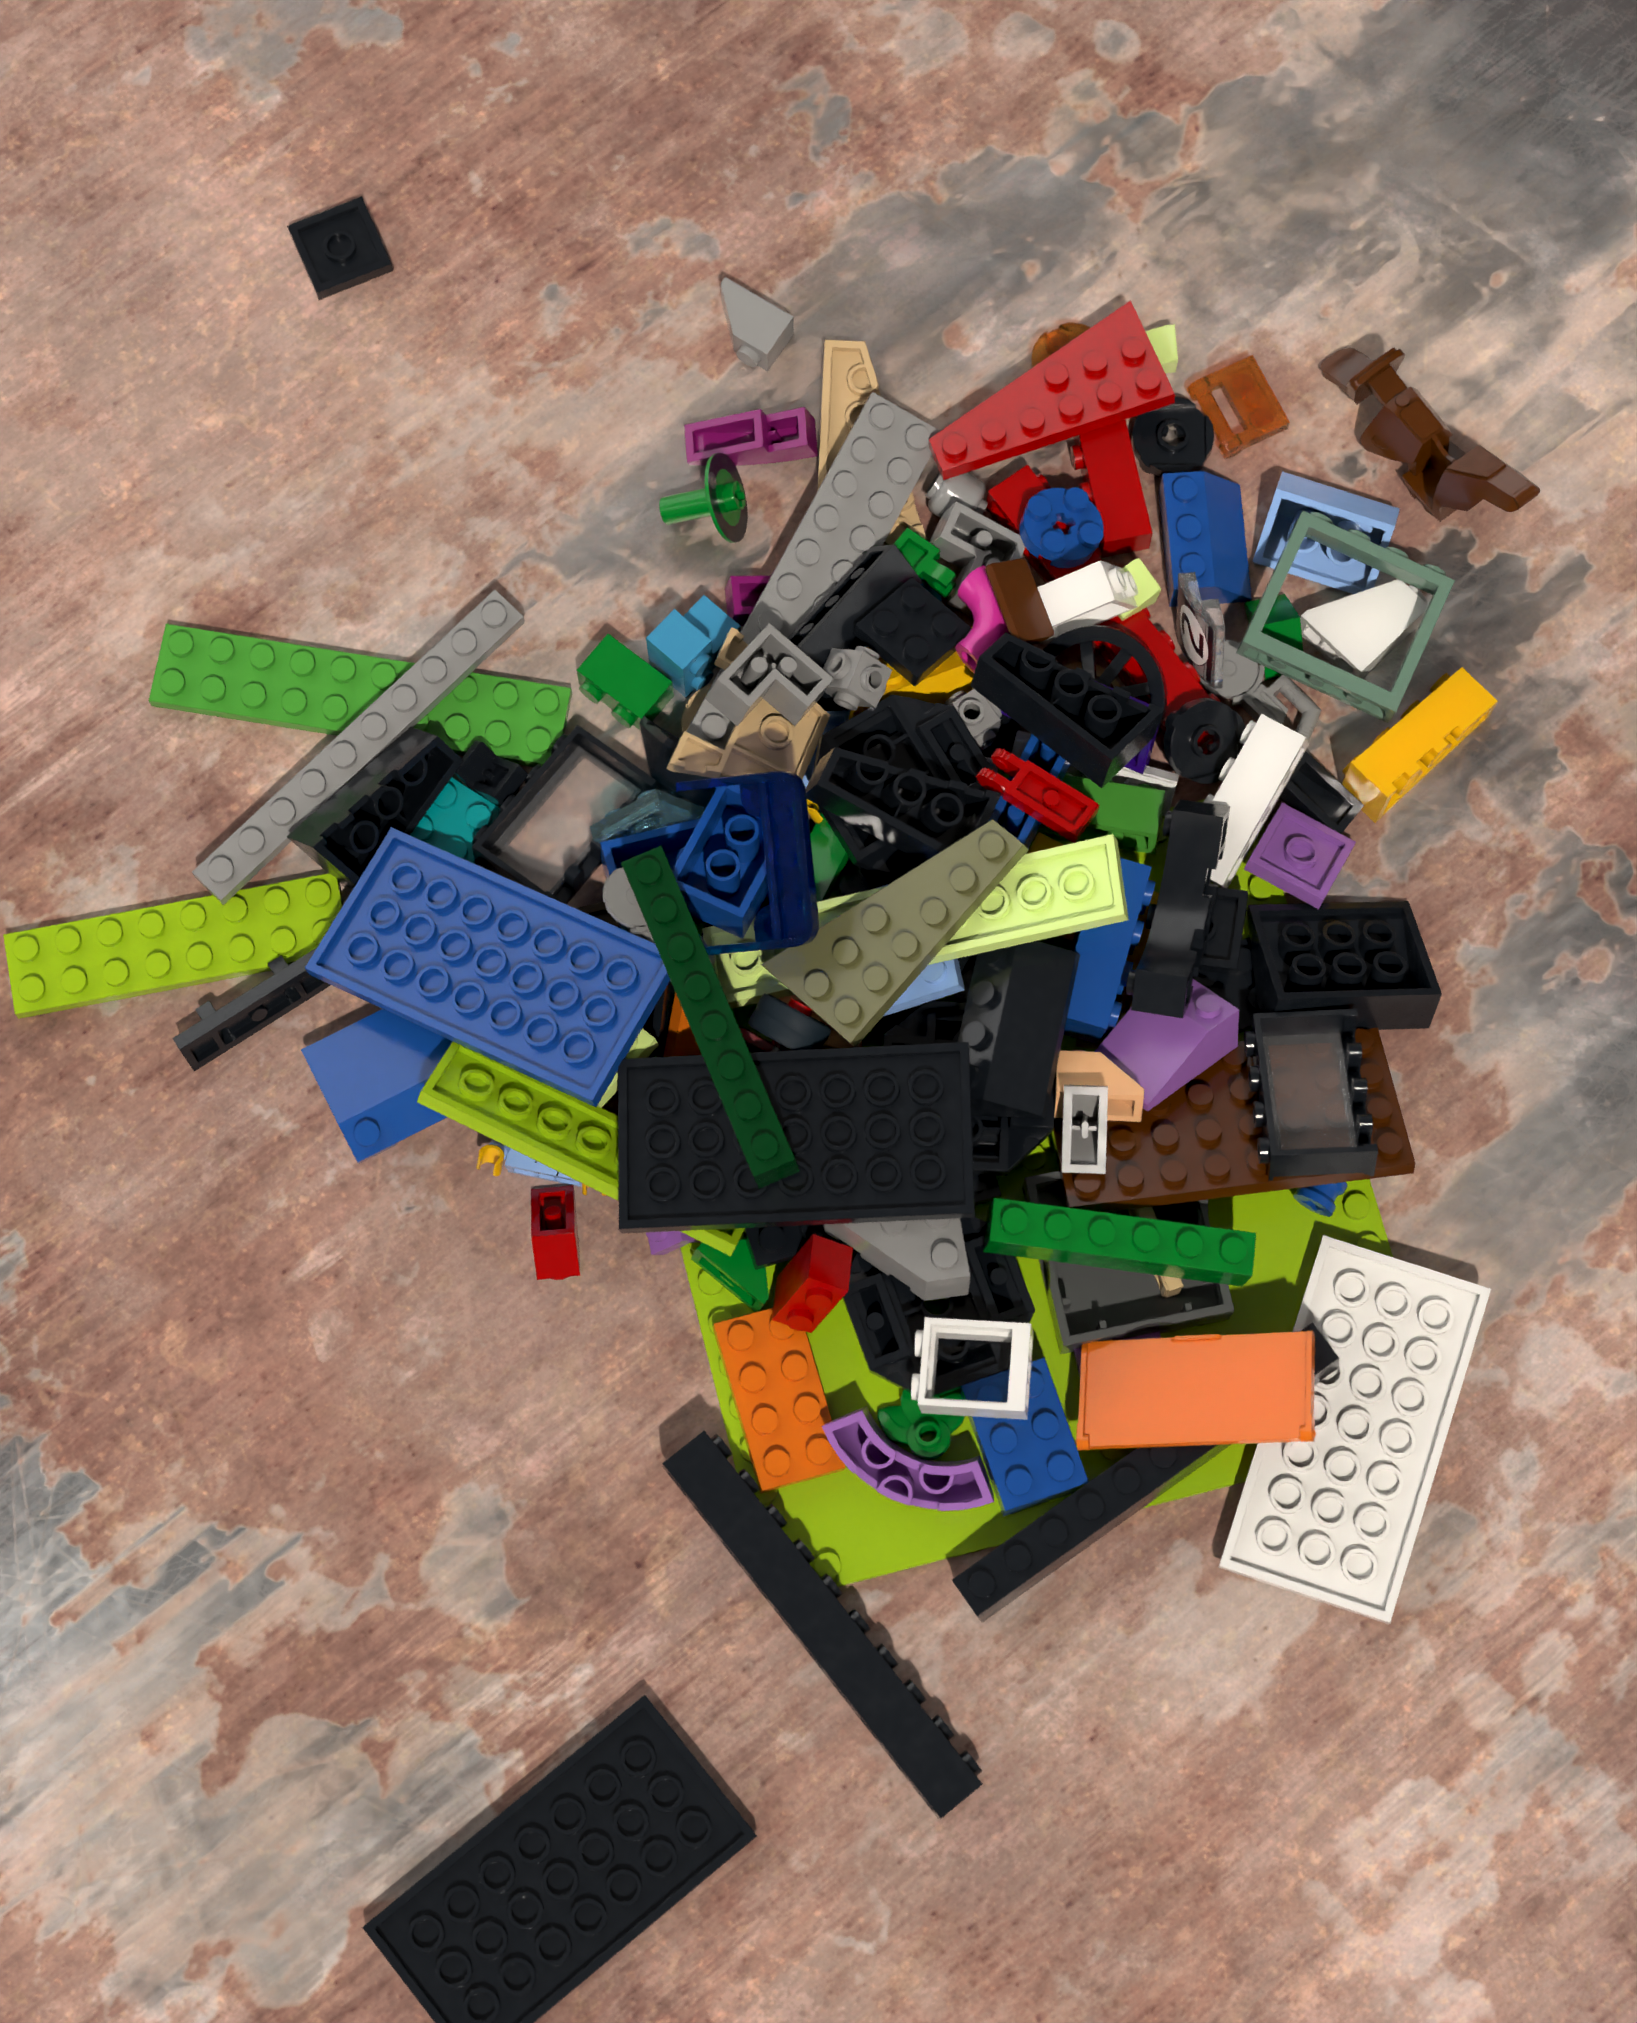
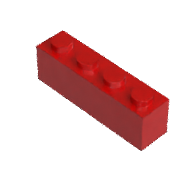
(1113, 487)

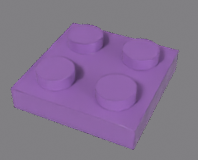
(1300, 855)

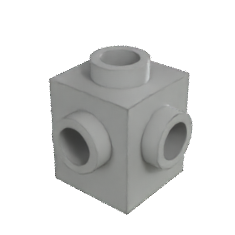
(857, 677)
(987, 716)

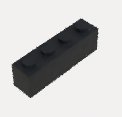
(854, 597)

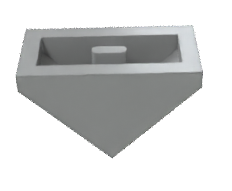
(1084, 1129)

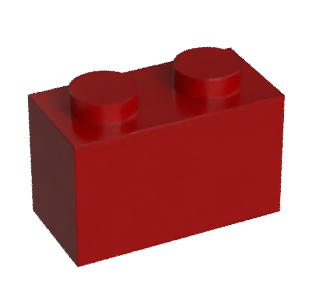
(812, 1283)

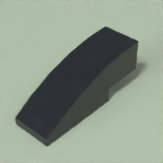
(1320, 795)

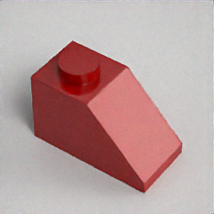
(555, 1232)

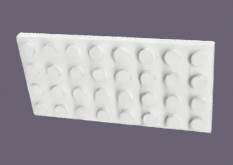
(1346, 1509)

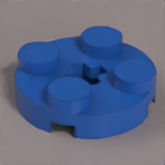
(1074, 510)

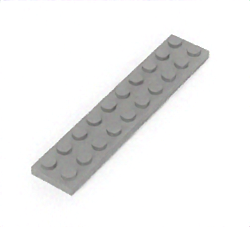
(844, 520)

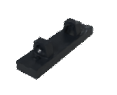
(249, 1012)

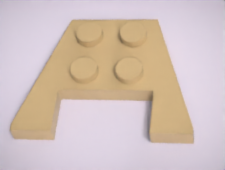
(759, 743)

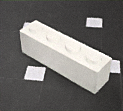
(1253, 787)

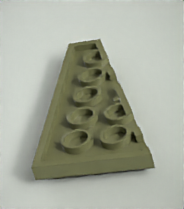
(885, 942)

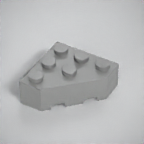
(917, 1252)

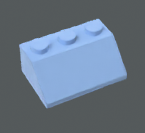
(1316, 560)

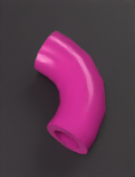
(987, 616)

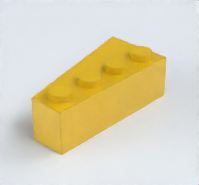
(1417, 742)

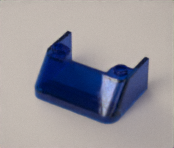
(783, 810)

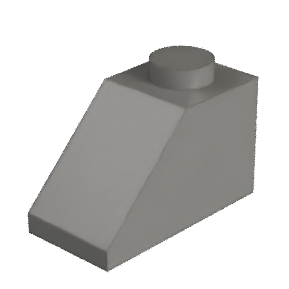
(755, 325)

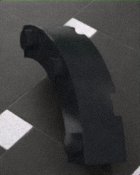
(1183, 910)

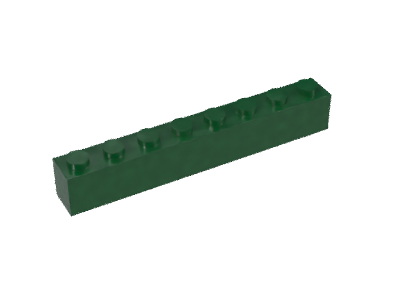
(710, 1017)

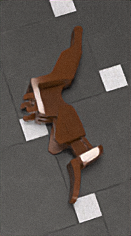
(1415, 434)

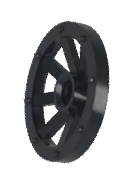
(1130, 645)

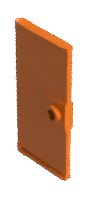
(1197, 1391)

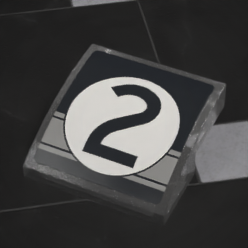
(1200, 630)

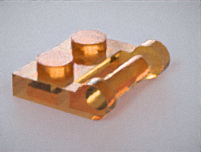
(1250, 401)

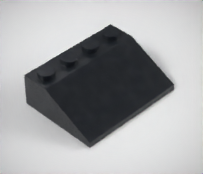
(1344, 959)

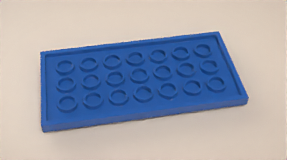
(492, 966)

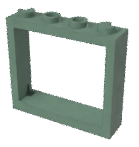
(1318, 673)

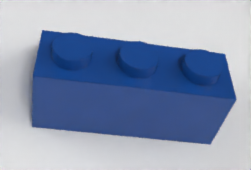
(1204, 535)

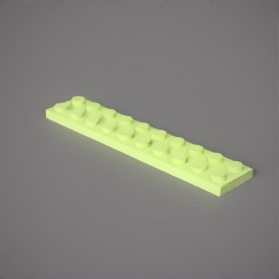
(1038, 899)

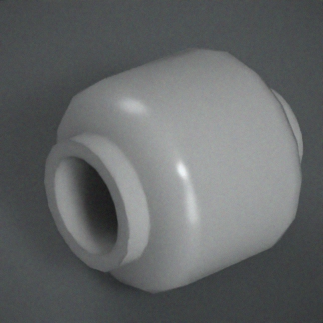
(961, 488)

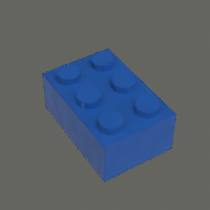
(724, 865)
(1031, 1457)

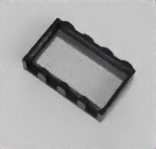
(545, 828)
(1309, 1093)

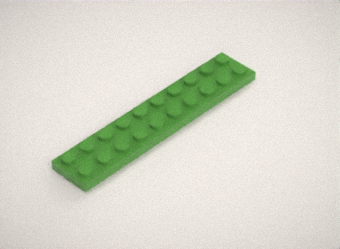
(331, 688)

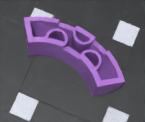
(902, 1474)

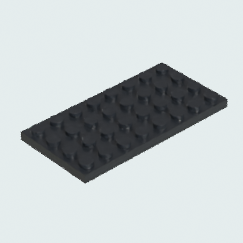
(868, 1126)
(562, 1877)

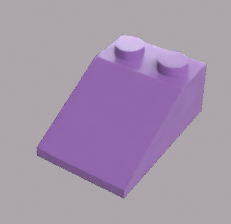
(1171, 1051)

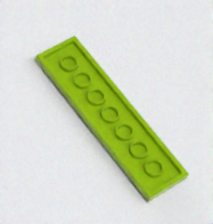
(168, 945)
(538, 1123)

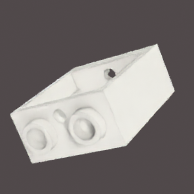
(1088, 597)
(1020, 1367)

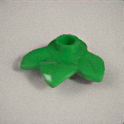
(907, 1424)

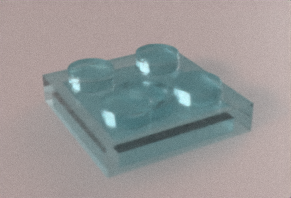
(650, 811)

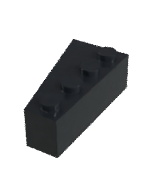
(385, 794)

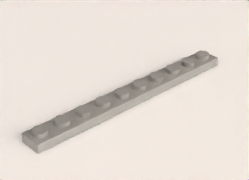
(360, 743)

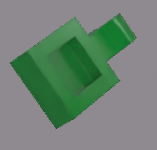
(923, 559)

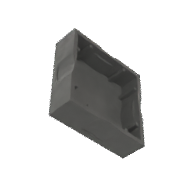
(1119, 1304)

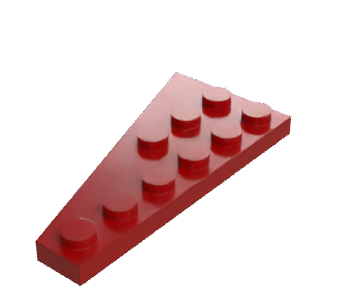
(1078, 389)

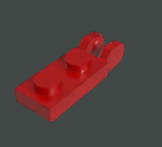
(1040, 795)

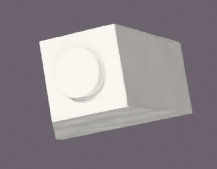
(1365, 626)

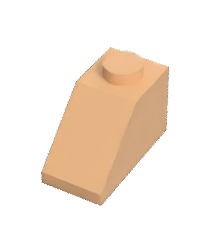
(1094, 1068)

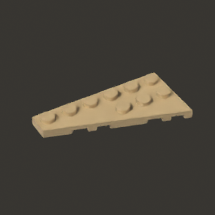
(845, 389)

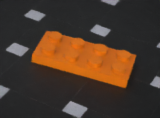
(777, 1399)

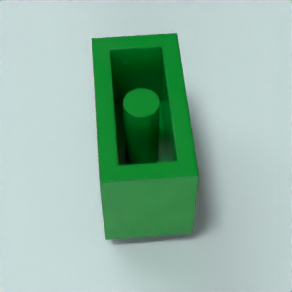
(624, 683)

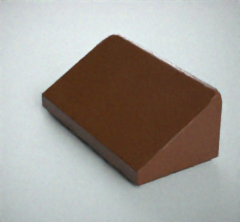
(1020, 600)

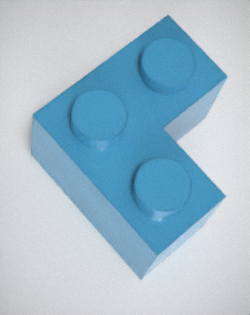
(689, 644)

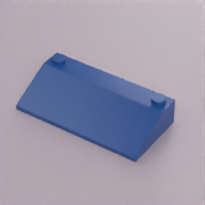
(375, 1078)

